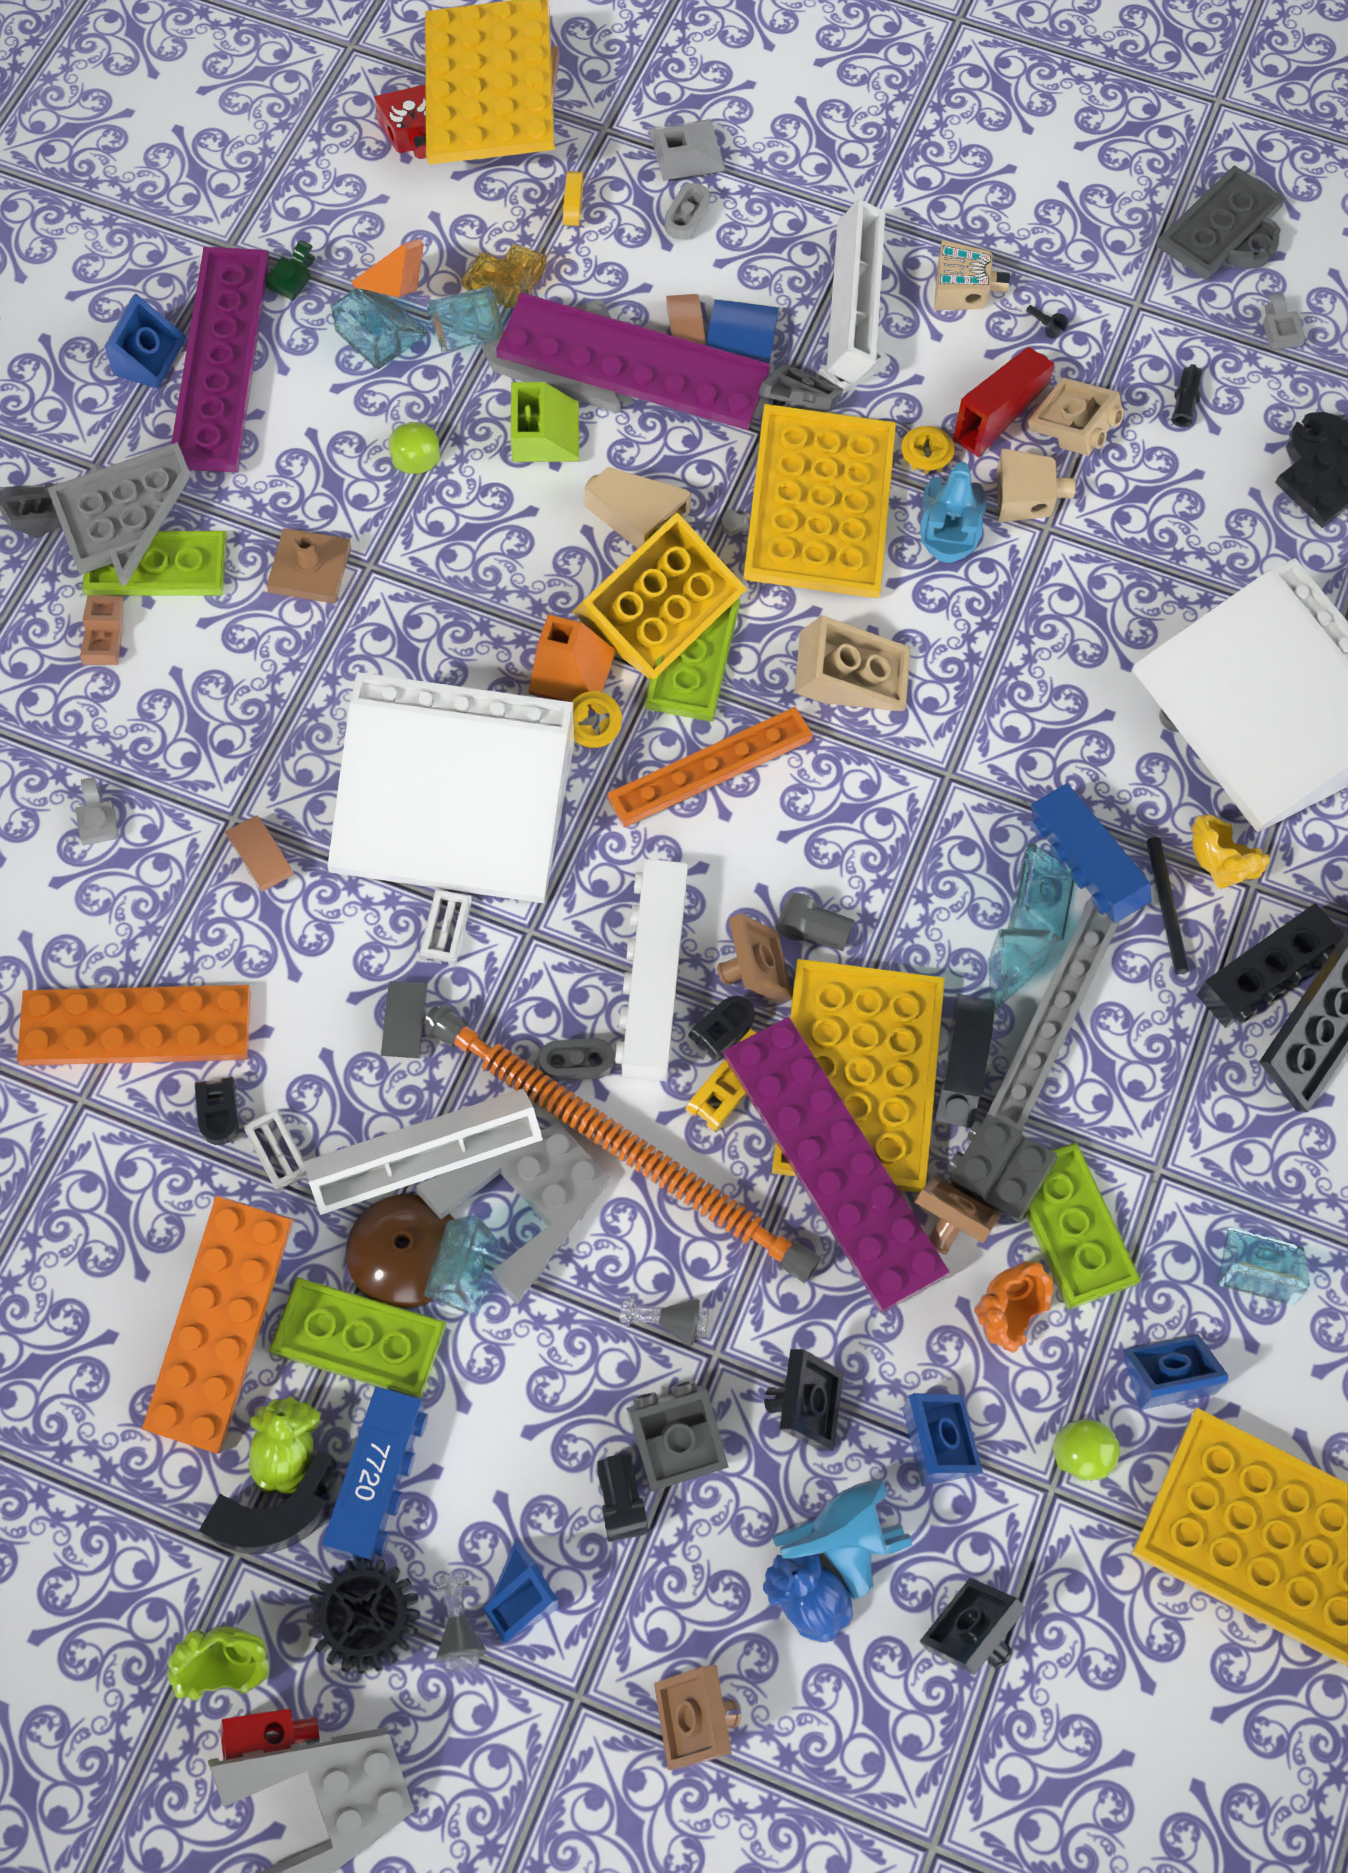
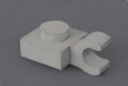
(1282, 327)
(97, 818)

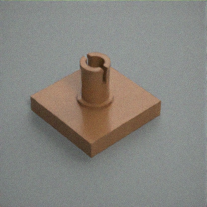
(309, 565)
(758, 960)
(956, 1213)
(694, 1717)

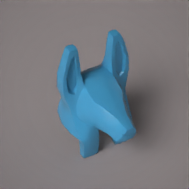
(952, 515)
(847, 1535)

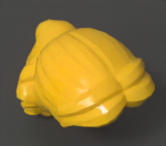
(1223, 858)

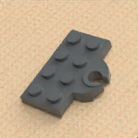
(1226, 226)

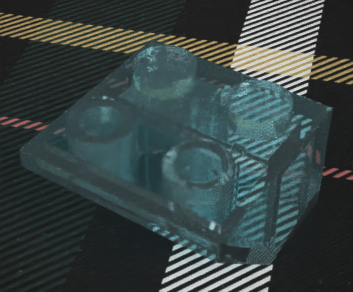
(375, 326)

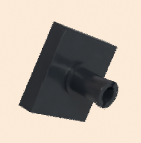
(808, 1400)
(974, 1627)

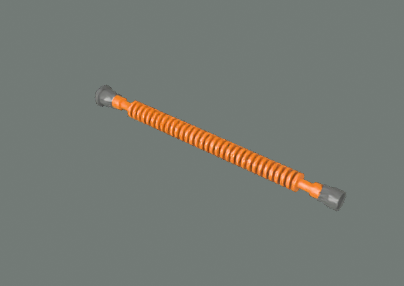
(508, 1067)

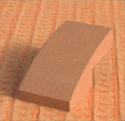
(686, 317)
(102, 630)
(259, 853)

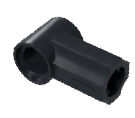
(623, 1509)

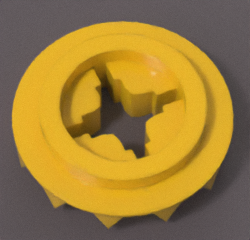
(939, 443)
(609, 726)

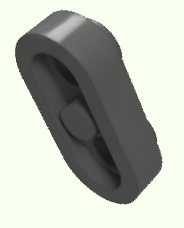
(576, 1056)

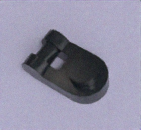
(732, 1016)
(219, 1121)

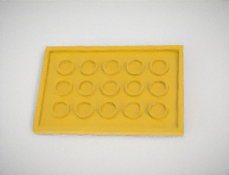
(488, 81)
(820, 501)
(880, 1052)
(1254, 1532)

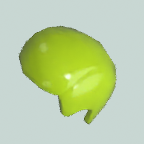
(414, 448)
(1086, 1450)

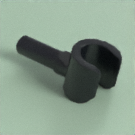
(1053, 324)

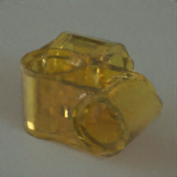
(507, 277)

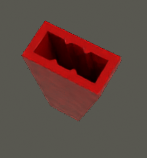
(1000, 400)

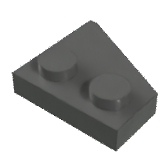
(800, 388)

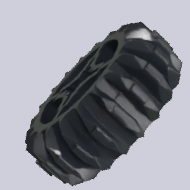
(351, 1630)

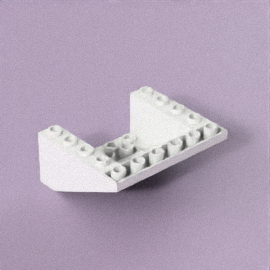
(1262, 693)
(451, 787)

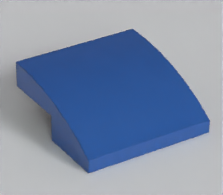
(743, 329)

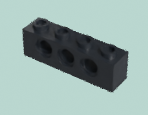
(1309, 929)

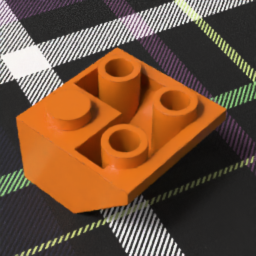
(569, 661)

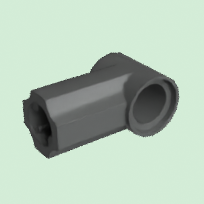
(805, 919)

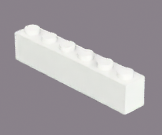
(856, 292)
(654, 970)
(422, 1151)

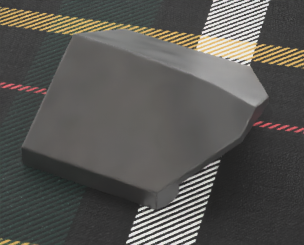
(29, 509)

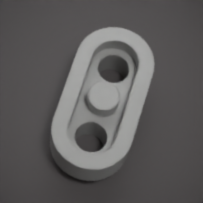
(684, 217)

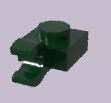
(291, 275)

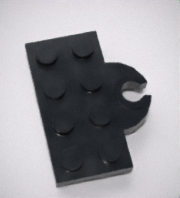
(1320, 468)

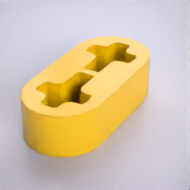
(573, 198)

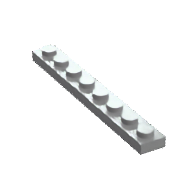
(1053, 1018)

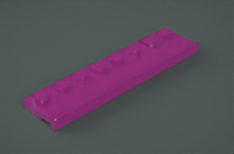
(633, 361)

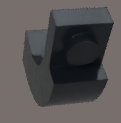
(966, 1060)
(276, 1527)

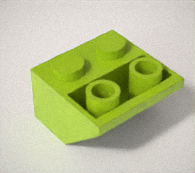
(543, 424)

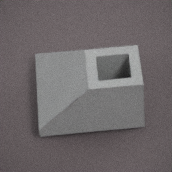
(686, 149)

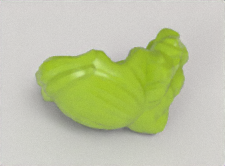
(282, 1444)
(217, 1661)

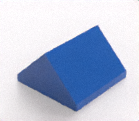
(143, 344)
(1173, 1371)
(941, 1437)

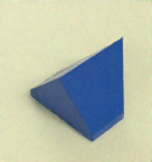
(519, 1596)

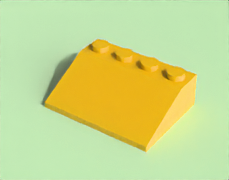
(660, 598)

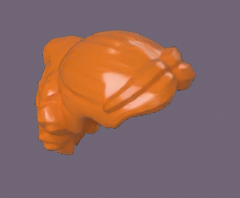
(1012, 1302)

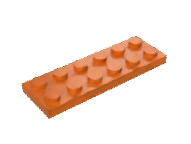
(134, 1025)
(218, 1324)

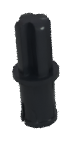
(1187, 396)

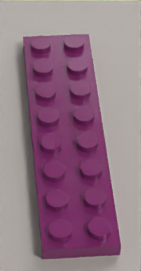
(220, 358)
(836, 1165)

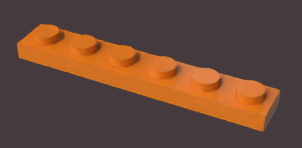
(709, 767)

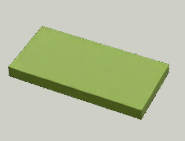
(172, 566)
(695, 677)
(1079, 1233)
(358, 1338)

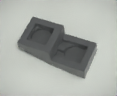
(404, 1019)

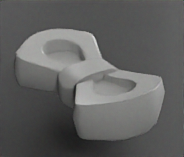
(734, 523)

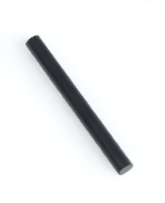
(1167, 906)

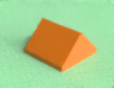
(395, 273)

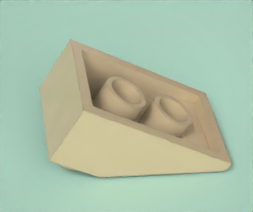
(851, 666)

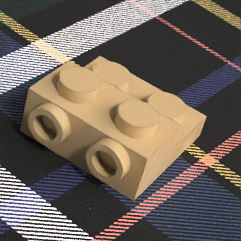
(1078, 415)

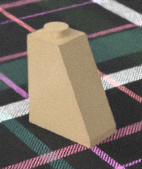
(634, 503)

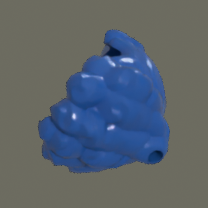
(809, 1596)

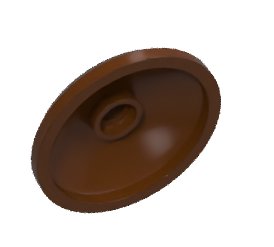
(381, 1268)

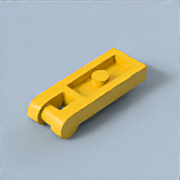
(725, 1088)

